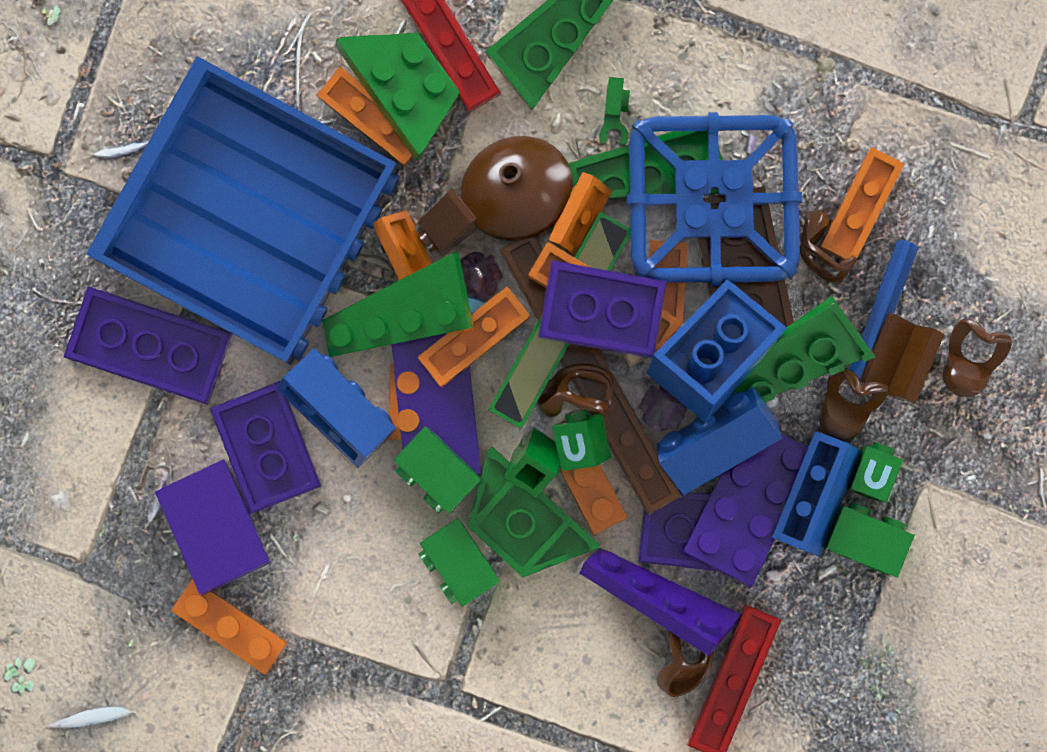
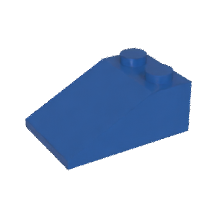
(715, 350)

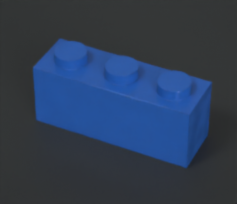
(336, 407)
(728, 438)
(817, 493)

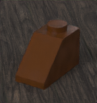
(447, 224)

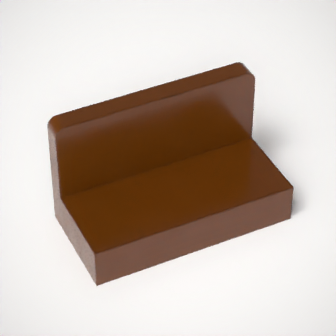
(903, 357)

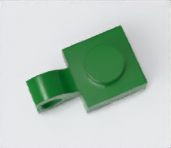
(616, 102)

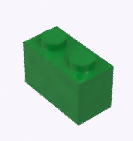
(437, 471)
(868, 540)
(458, 562)

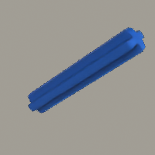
(887, 296)

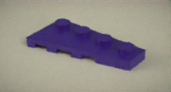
(674, 607)

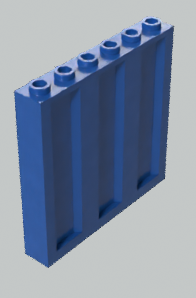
(244, 211)

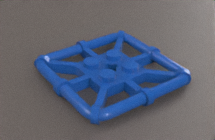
(732, 180)

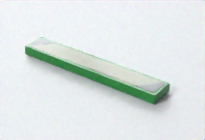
(541, 356)

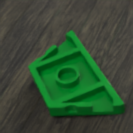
(403, 83)
(522, 528)

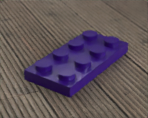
(745, 510)

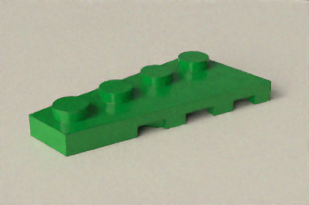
(543, 44)

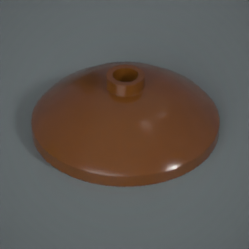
(525, 203)

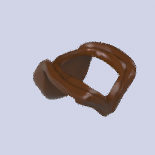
(814, 228)
(967, 377)
(557, 391)
(843, 418)
(680, 675)

